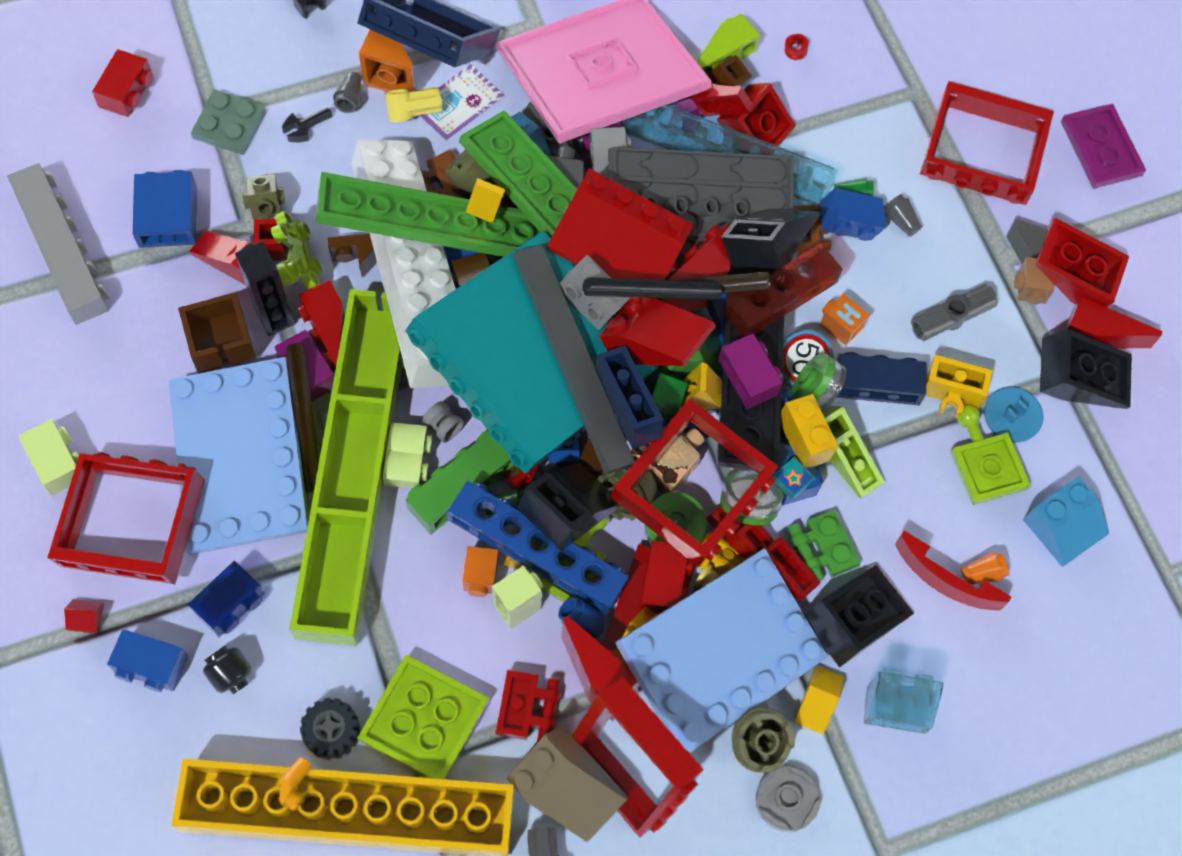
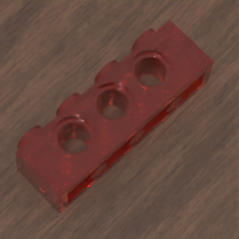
(815, 262)

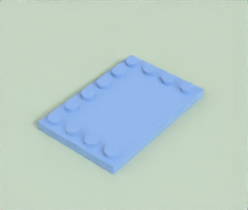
(245, 445)
(722, 650)

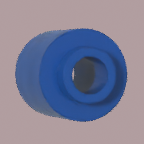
(584, 615)

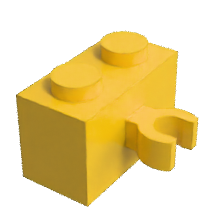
(957, 383)

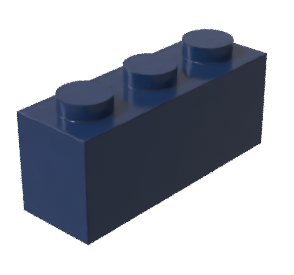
(883, 379)
(629, 397)

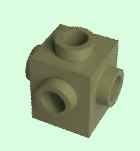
(263, 196)

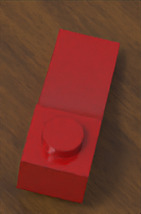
(722, 101)

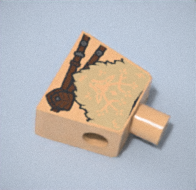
(676, 463)

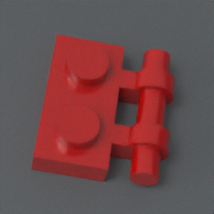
(518, 702)

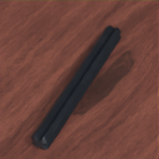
(651, 289)

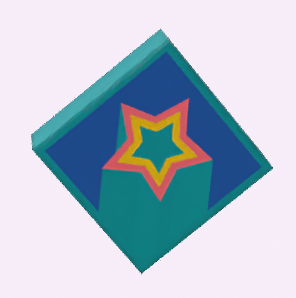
(793, 478)

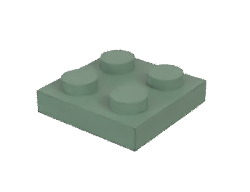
(228, 122)

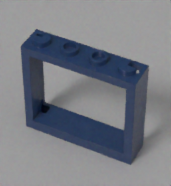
(431, 29)

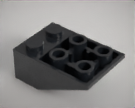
(767, 237)
(566, 504)

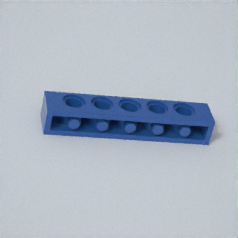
(518, 547)

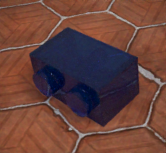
(227, 599)

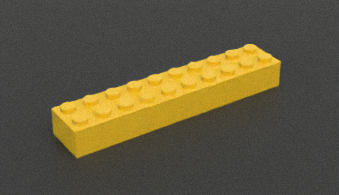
(345, 809)

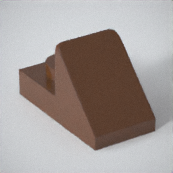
(353, 247)

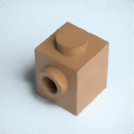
(1032, 283)

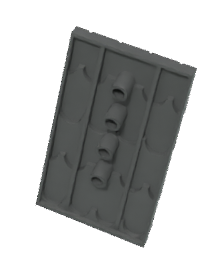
(705, 185)

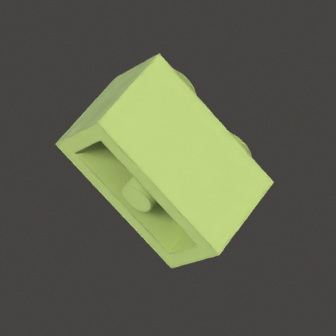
(50, 455)
(517, 596)

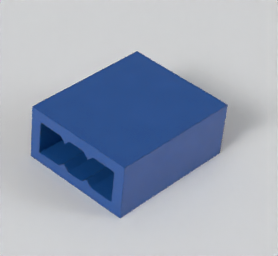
(164, 209)

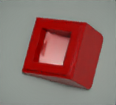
(517, 479)

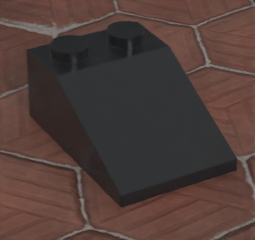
(1085, 370)
(857, 615)

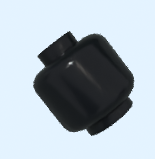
(227, 670)

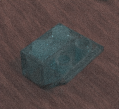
(902, 701)

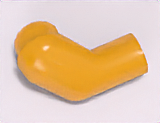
(289, 783)

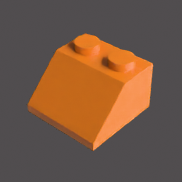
(385, 64)

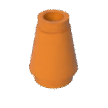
(988, 568)

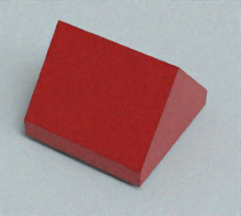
(83, 616)

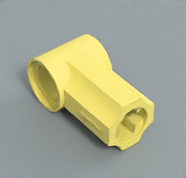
(405, 104)

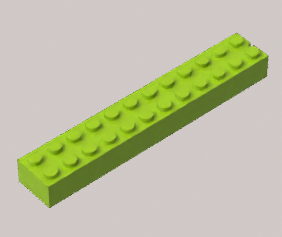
(349, 476)

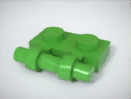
(831, 541)

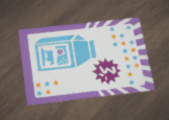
(462, 101)

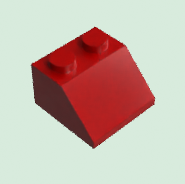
(767, 118)

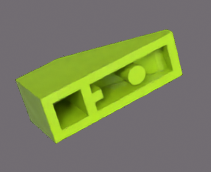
(731, 38)
(851, 456)

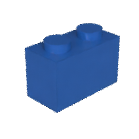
(852, 214)
(147, 660)

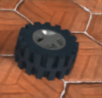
(330, 716)

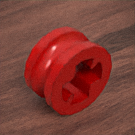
(796, 54)

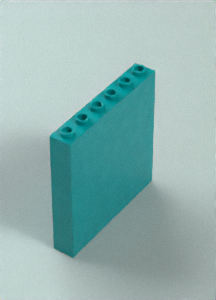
(500, 359)

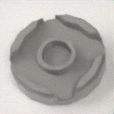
(788, 799)

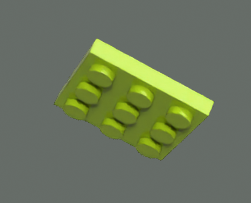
(423, 719)

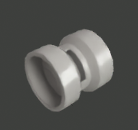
(443, 421)

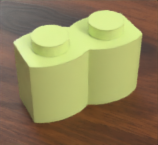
(406, 455)

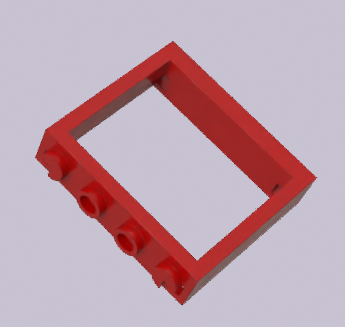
(997, 109)
(77, 500)
(662, 525)
(655, 741)

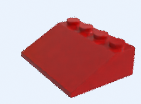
(619, 231)

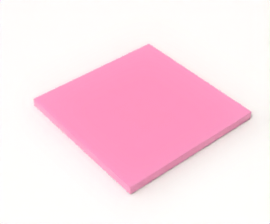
(602, 67)

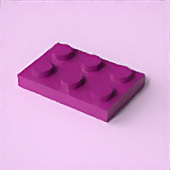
(1103, 146)

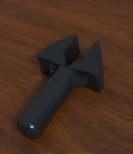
(304, 124)

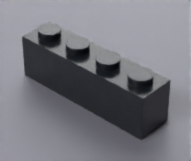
(265, 287)

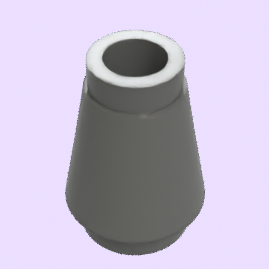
(348, 93)
(903, 215)

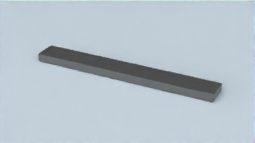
(573, 359)

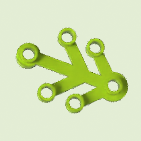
(296, 236)

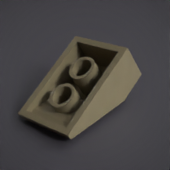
(567, 784)

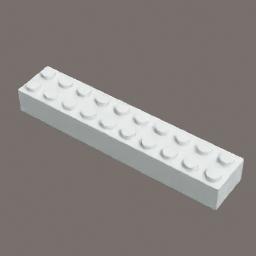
(411, 271)

